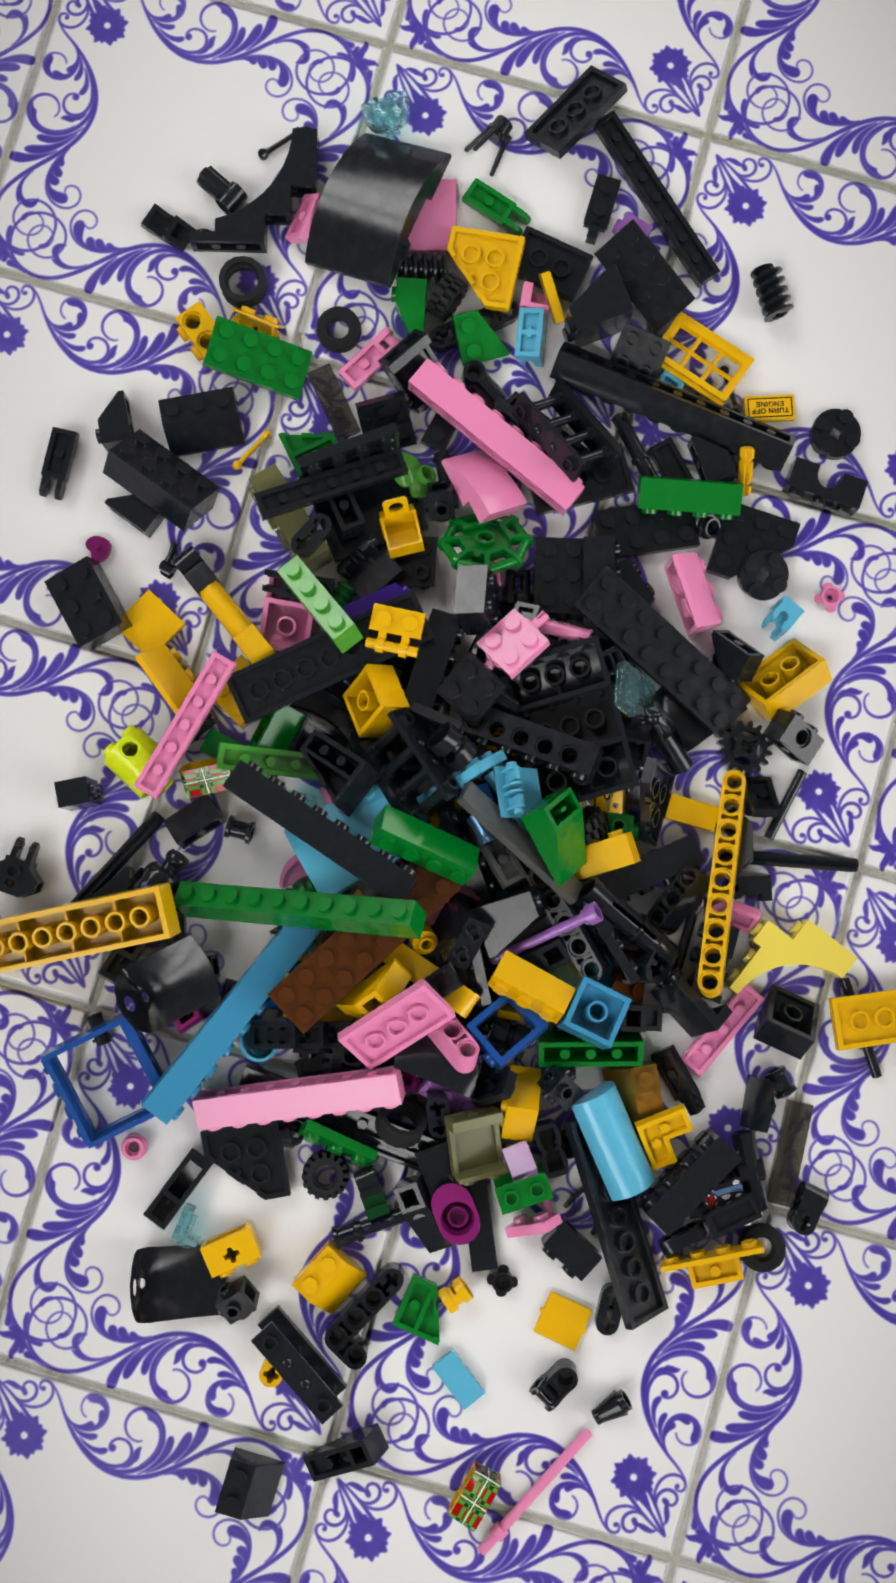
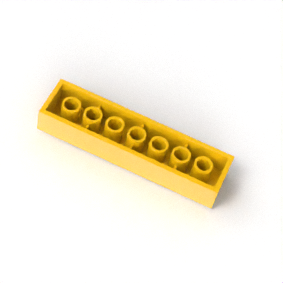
(88, 927)

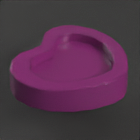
(99, 548)

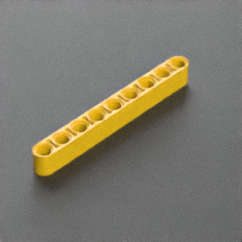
(722, 894)

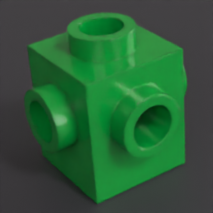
(625, 819)

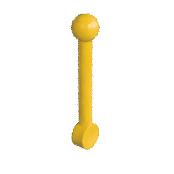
(237, 465)

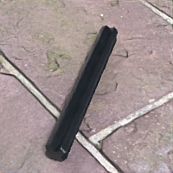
(121, 857)
(805, 861)

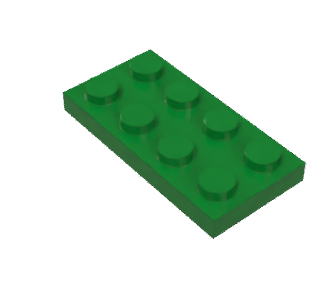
(257, 358)

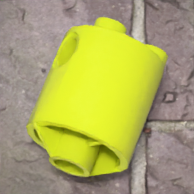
(130, 767)

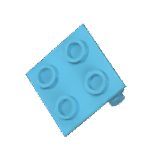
(516, 789)

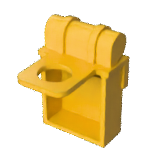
(400, 528)

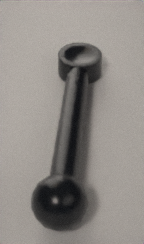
(263, 153)
(736, 407)

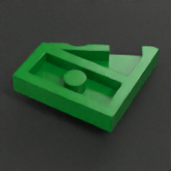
(419, 1309)

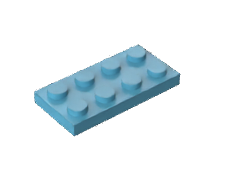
(471, 772)

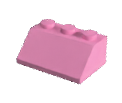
(692, 593)

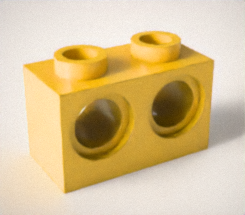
(199, 336)

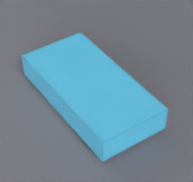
(458, 1379)

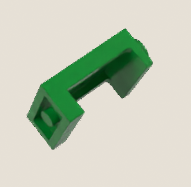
(523, 1192)

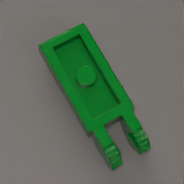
(495, 206)

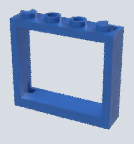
(63, 1087)

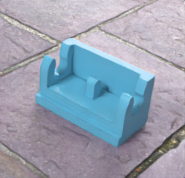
(531, 336)
(784, 615)

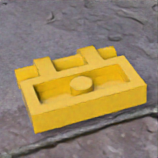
(396, 622)

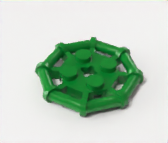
(497, 543)

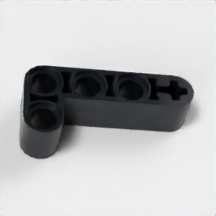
(368, 1309)

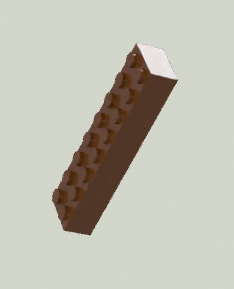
(349, 958)

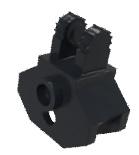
(21, 871)

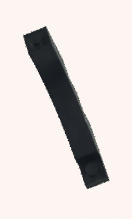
(248, 227)

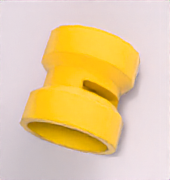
(455, 1294)

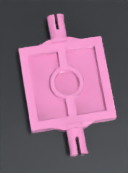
(514, 642)

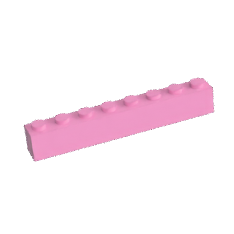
(494, 435)
(299, 1098)

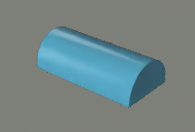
(613, 1142)

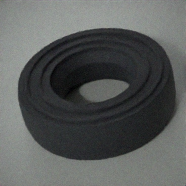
(335, 314)
(778, 1247)

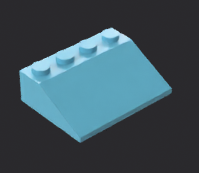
(322, 871)

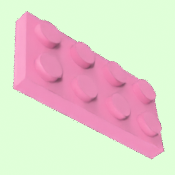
(396, 1024)

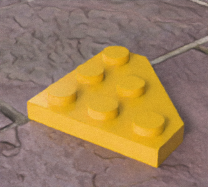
(488, 263)

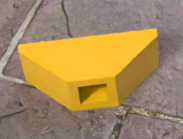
(375, 990)

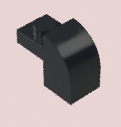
(642, 1018)

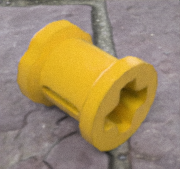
(268, 1379)

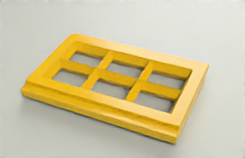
(715, 342)

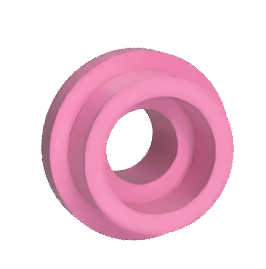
(127, 1150)

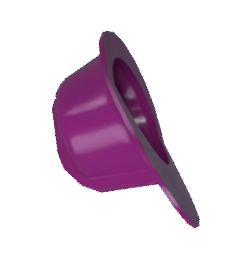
(455, 1213)

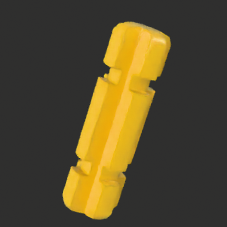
(745, 468)

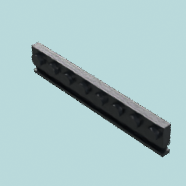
(353, 1124)

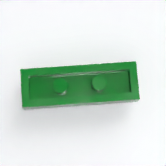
(337, 1143)

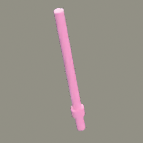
(500, 1529)

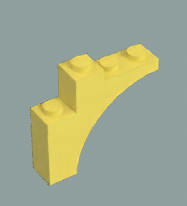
(775, 949)

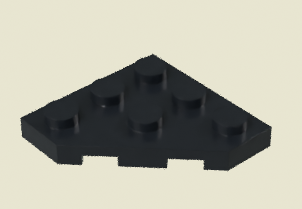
(748, 533)
(655, 792)
(251, 1157)

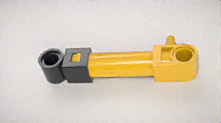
(222, 605)

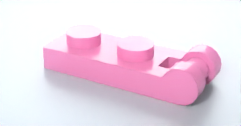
(365, 362)

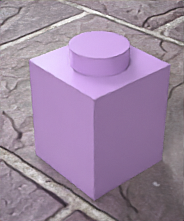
(520, 1161)

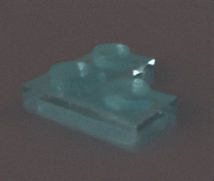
(632, 689)

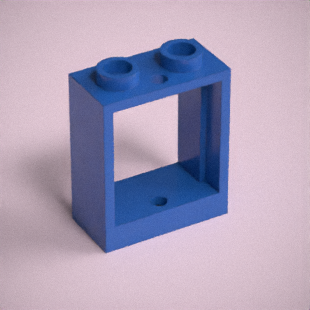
(491, 1056)

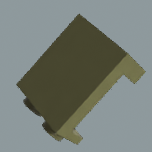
(475, 1145)

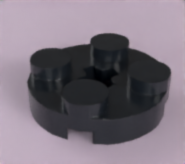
(841, 421)
(751, 567)

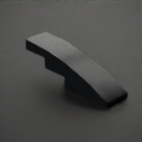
(287, 1035)

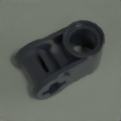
(807, 1205)
(551, 1387)

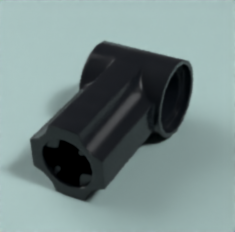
(227, 194)
(484, 385)

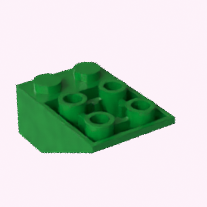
(558, 833)

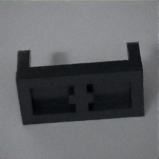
(194, 821)

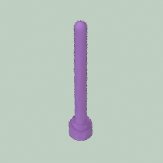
(590, 914)

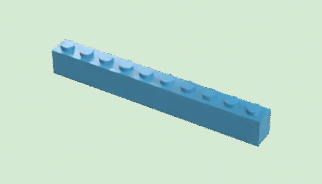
(227, 1022)

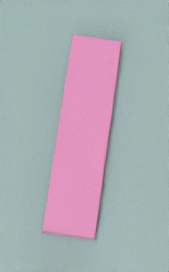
(710, 1045)

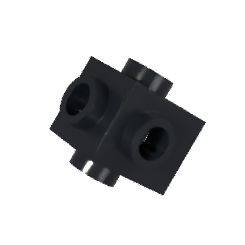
(441, 501)
(560, 1087)
(237, 1299)

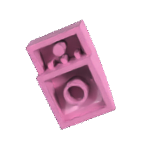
(484, 485)
(284, 619)

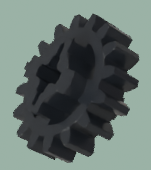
(748, 756)

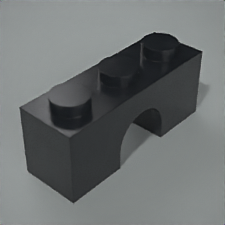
(804, 484)

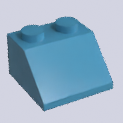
(594, 1013)

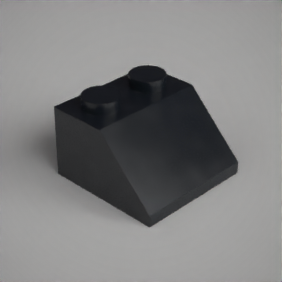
(787, 1022)
(249, 1485)

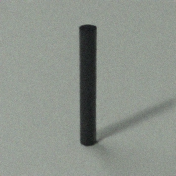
(785, 804)

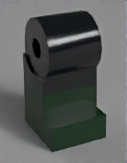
(372, 1192)

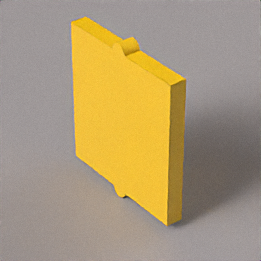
(562, 1320)

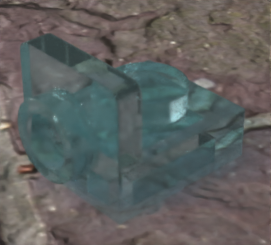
(186, 1221)

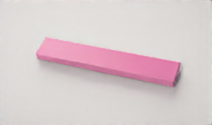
(185, 725)

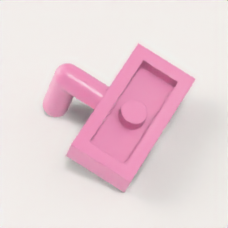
(537, 1224)

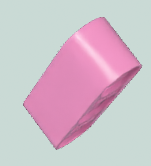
(457, 1045)

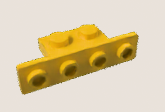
(713, 1266)

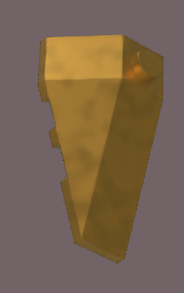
(638, 1089)

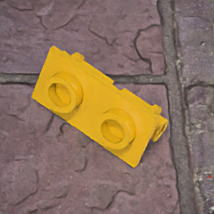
(247, 317)

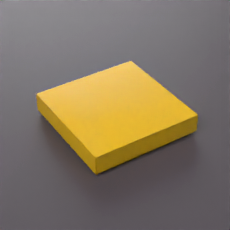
(152, 623)

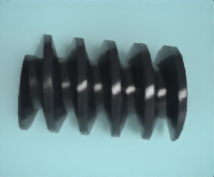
(424, 267)
(771, 292)

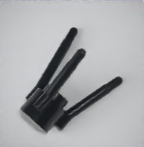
(497, 132)

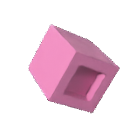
(533, 299)

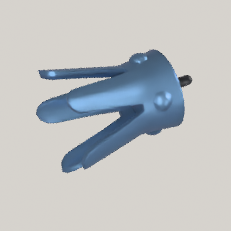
(483, 834)

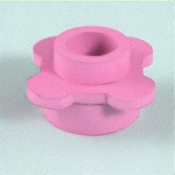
(834, 592)

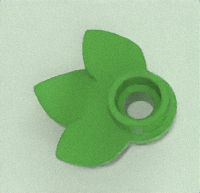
(417, 476)

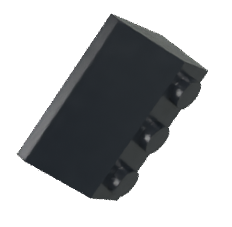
(202, 422)

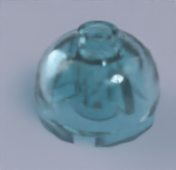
(387, 114)

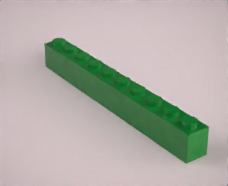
(301, 909)

